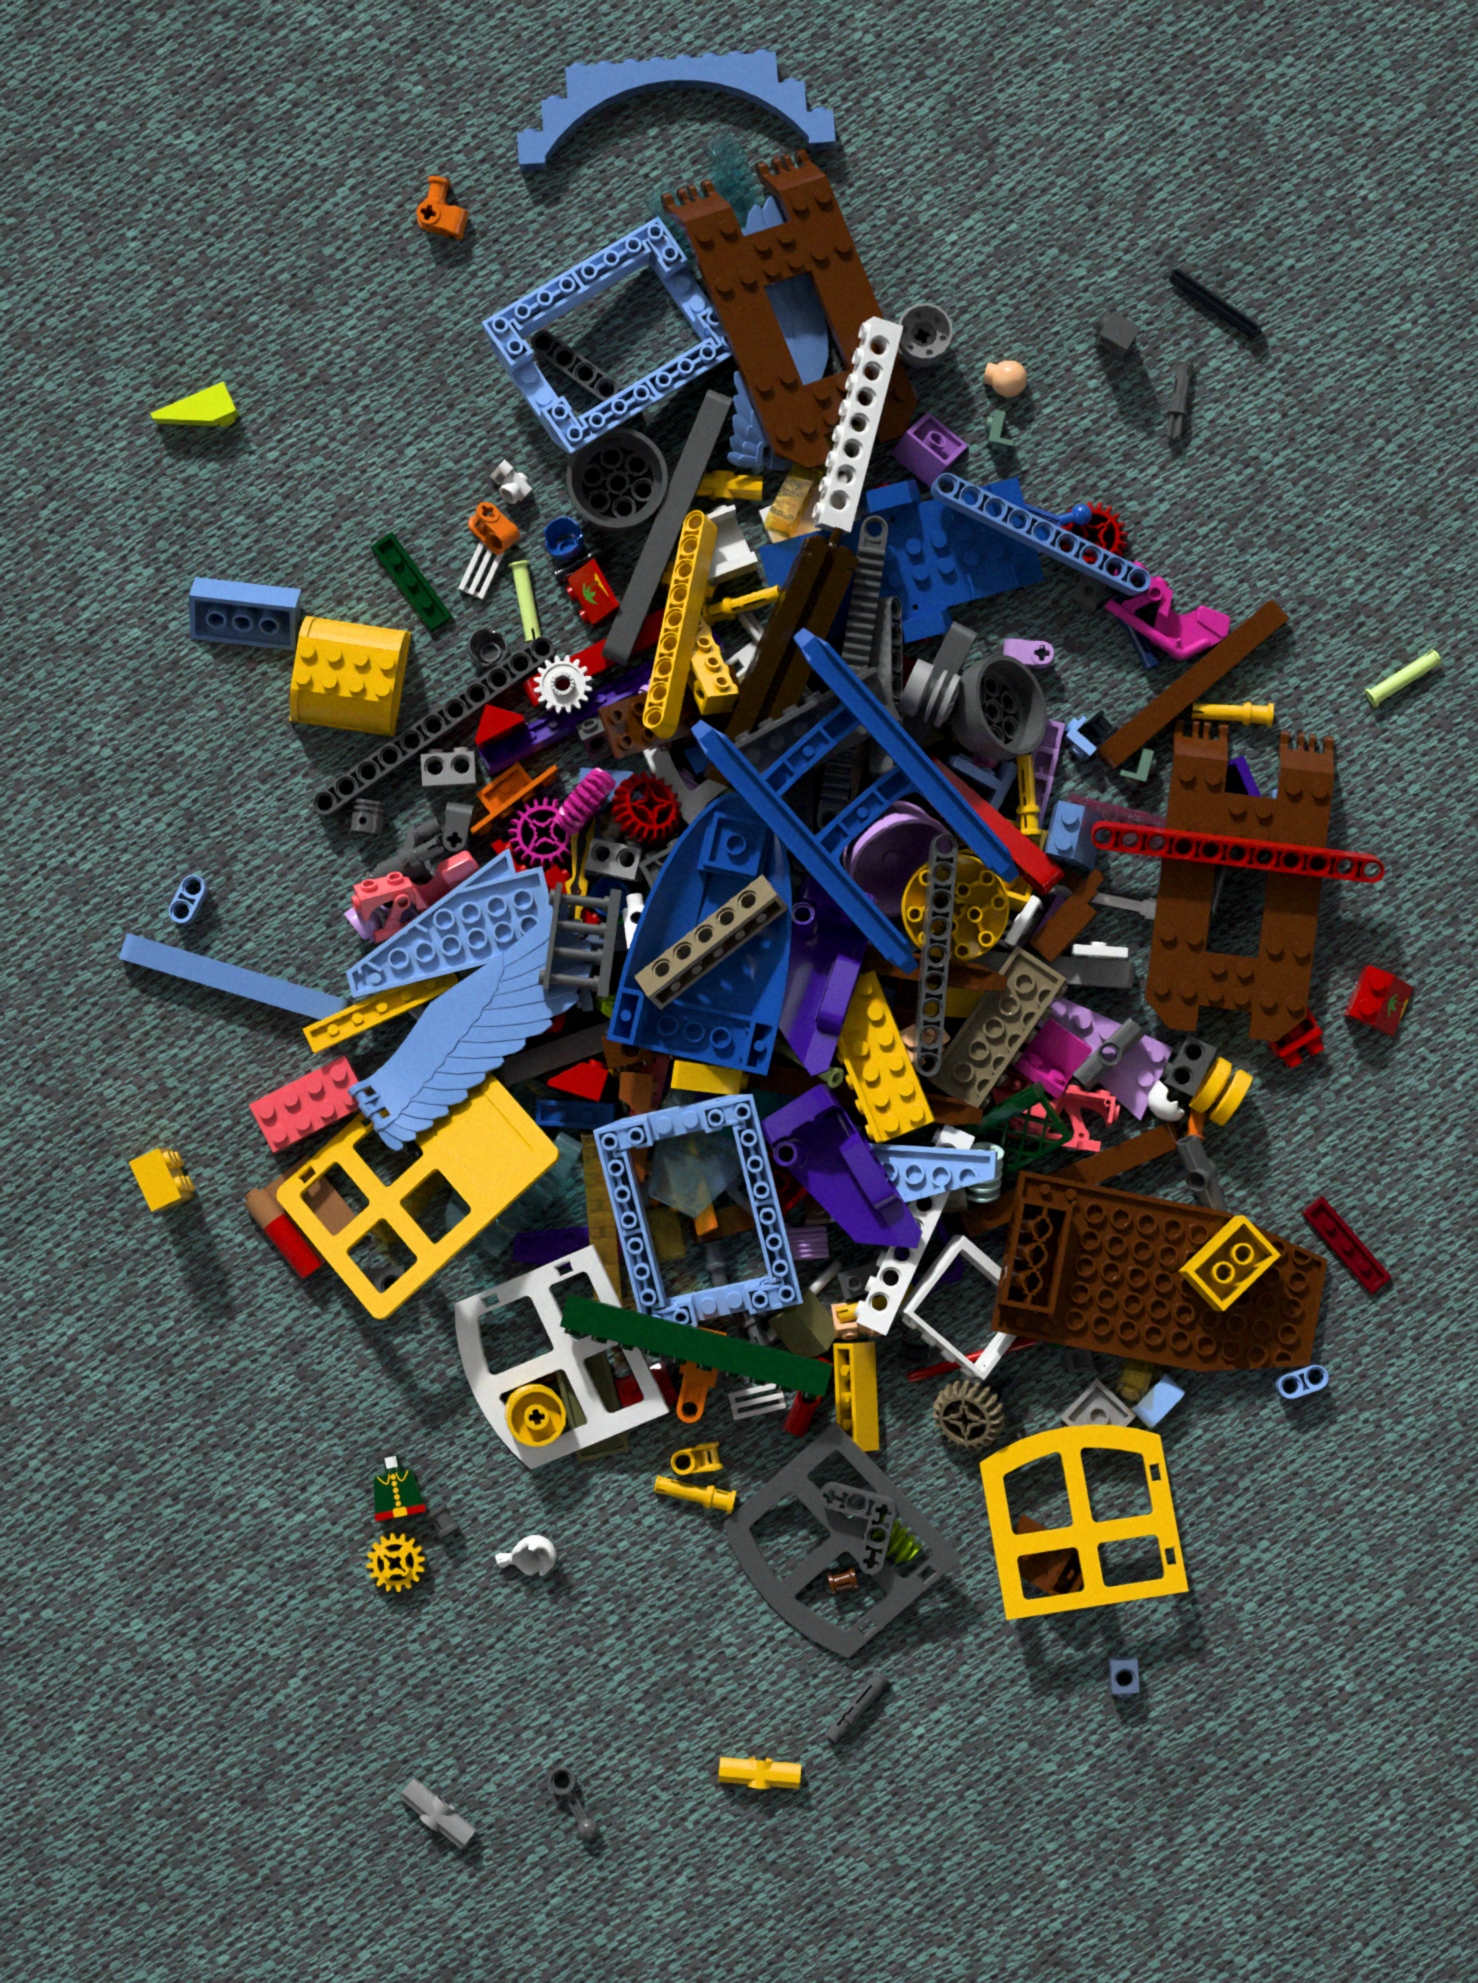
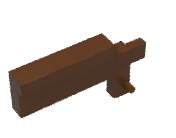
(1070, 918)

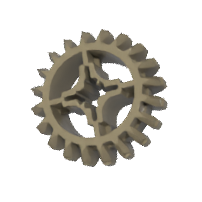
(961, 1420)

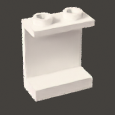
(731, 553)

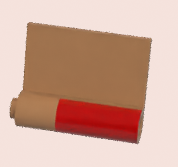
(282, 1228)

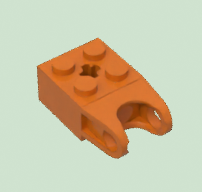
(695, 1386)

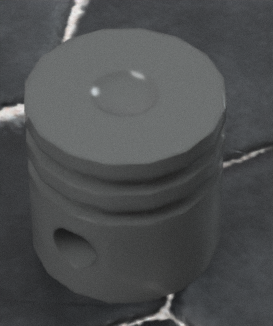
(368, 817)

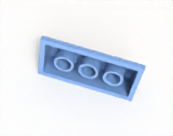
(244, 613)

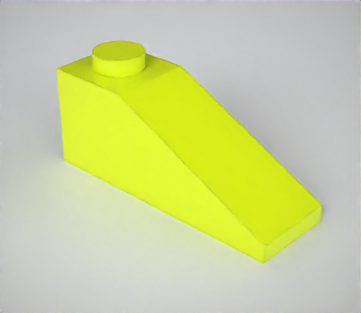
(204, 408)

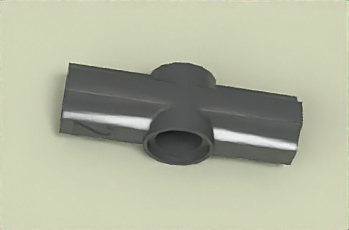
(1121, 1041)
(1201, 1173)

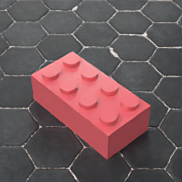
(307, 1104)

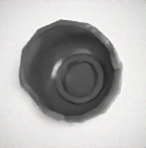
(480, 640)

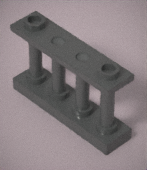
(605, 931)

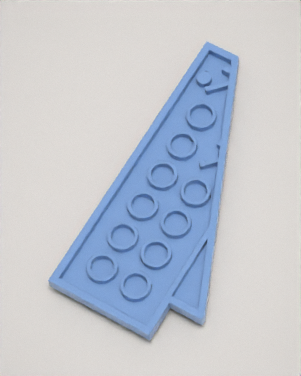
(459, 930)

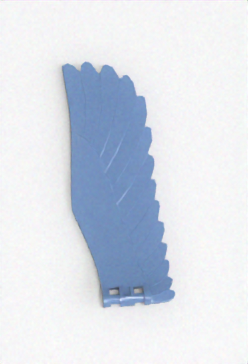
(806, 337)
(469, 1033)

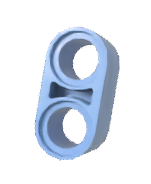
(184, 897)
(1302, 1384)
(1158, 1401)

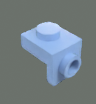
(1079, 744)

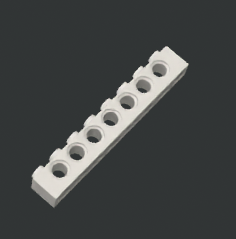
(887, 337)
(881, 1320)

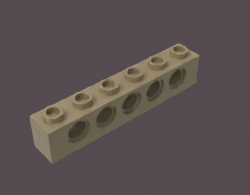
(711, 942)

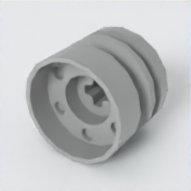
(930, 323)
(929, 693)

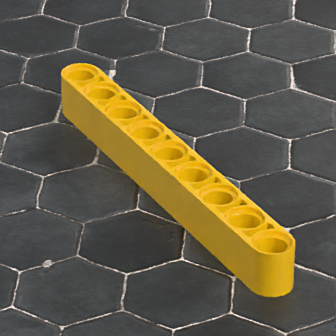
(680, 625)

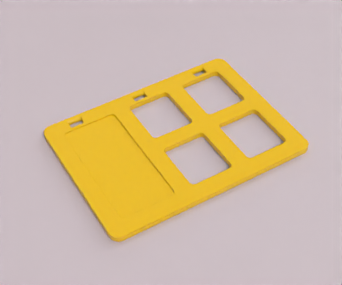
(481, 1147)

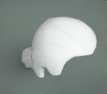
(530, 1555)

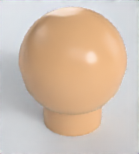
(1006, 378)

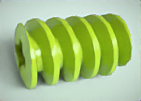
(898, 1544)

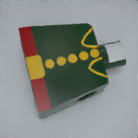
(397, 1491)

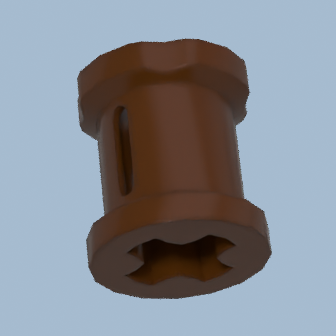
(842, 1581)

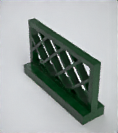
(1013, 1107)

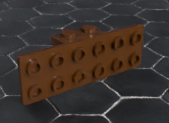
(628, 734)

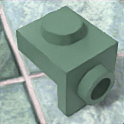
(994, 427)
(1144, 767)

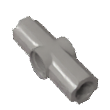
(437, 1813)

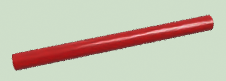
(947, 1366)

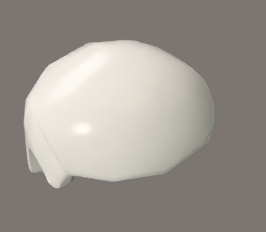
(1161, 1106)

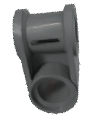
(458, 822)

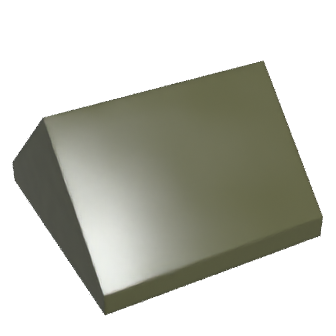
(804, 1327)

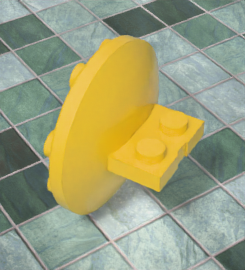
(978, 908)

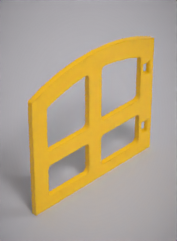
(1084, 1532)

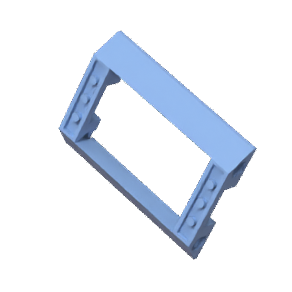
(645, 245)
(639, 1131)

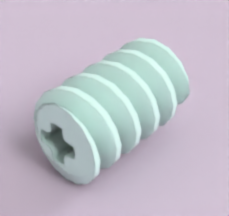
(988, 1190)

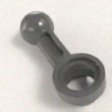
(587, 1827)

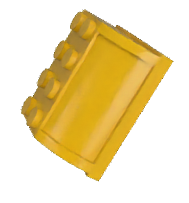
(348, 676)

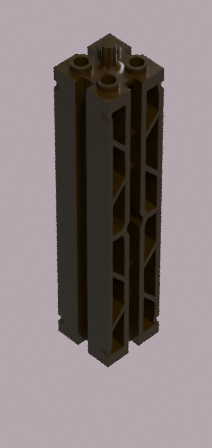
(777, 666)

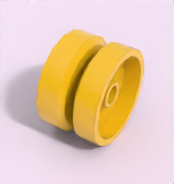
(1224, 1093)
(546, 1426)

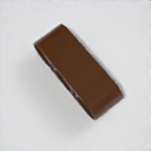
(729, 1221)

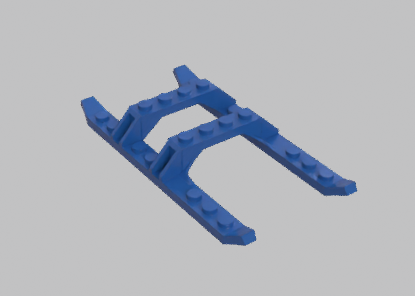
(911, 774)

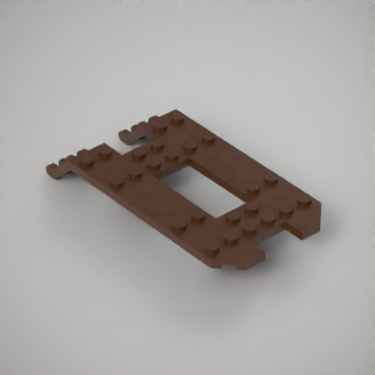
(736, 277)
(1279, 978)

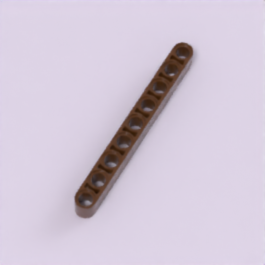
(1192, 684)
(1089, 1171)

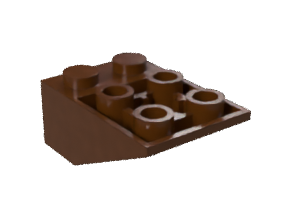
(1052, 1571)

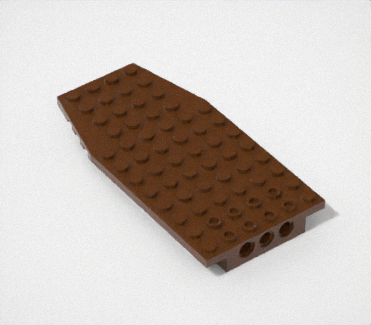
(1104, 1277)

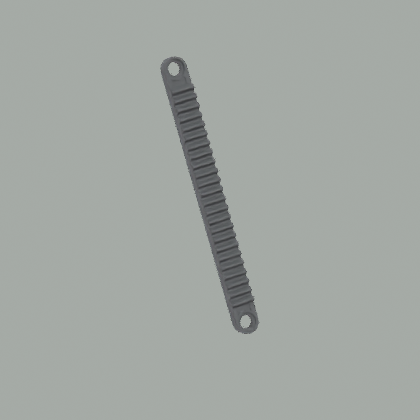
(855, 654)

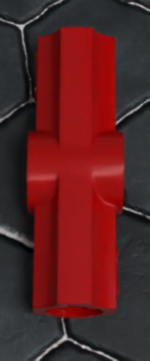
(802, 1412)

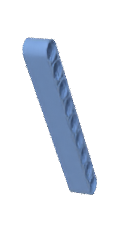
(1027, 536)
(231, 978)

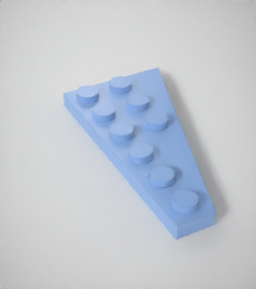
(934, 1170)

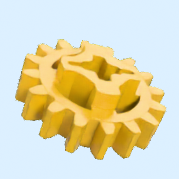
(406, 1569)

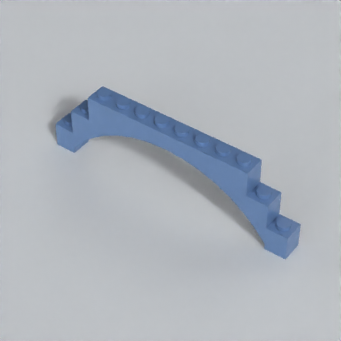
(739, 74)

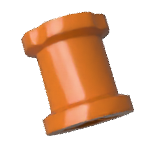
(438, 189)

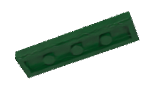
(411, 582)

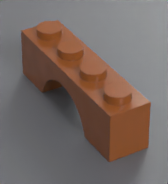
(636, 1091)

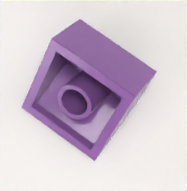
(928, 449)

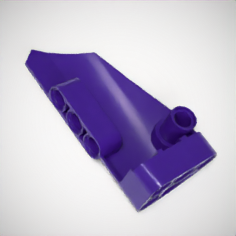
(820, 976)
(840, 1169)

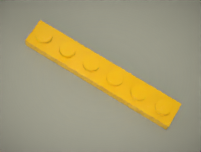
(375, 1011)

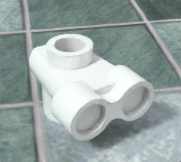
(514, 485)

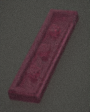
(1118, 812)

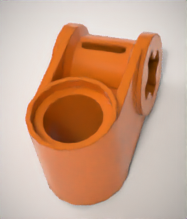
(445, 219)
(493, 530)

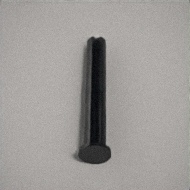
(1215, 303)

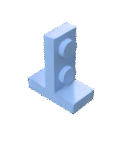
(996, 786)

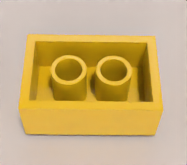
(162, 1179)
(1229, 1263)

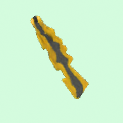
(578, 884)

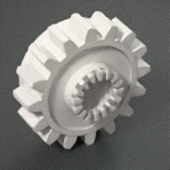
(563, 699)

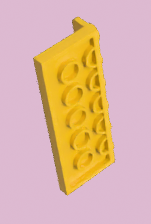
(880, 1065)

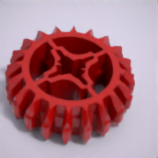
(1109, 522)
(641, 816)

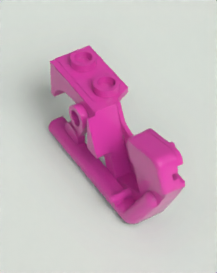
(1174, 633)

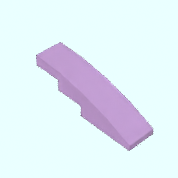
(1044, 765)

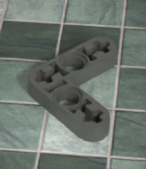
(869, 1512)

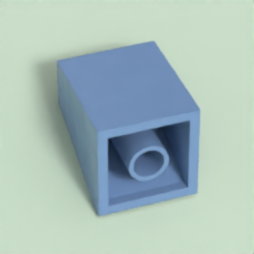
(1069, 835)

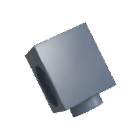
(1121, 1664)

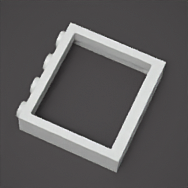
(992, 1271)

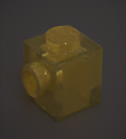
(1134, 1378)

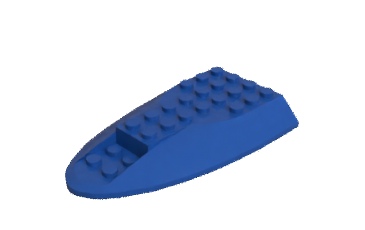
(736, 1006)

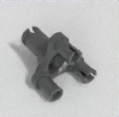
(415, 854)

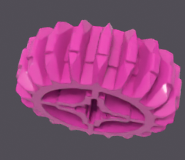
(585, 801)
(537, 843)

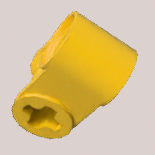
(698, 1458)

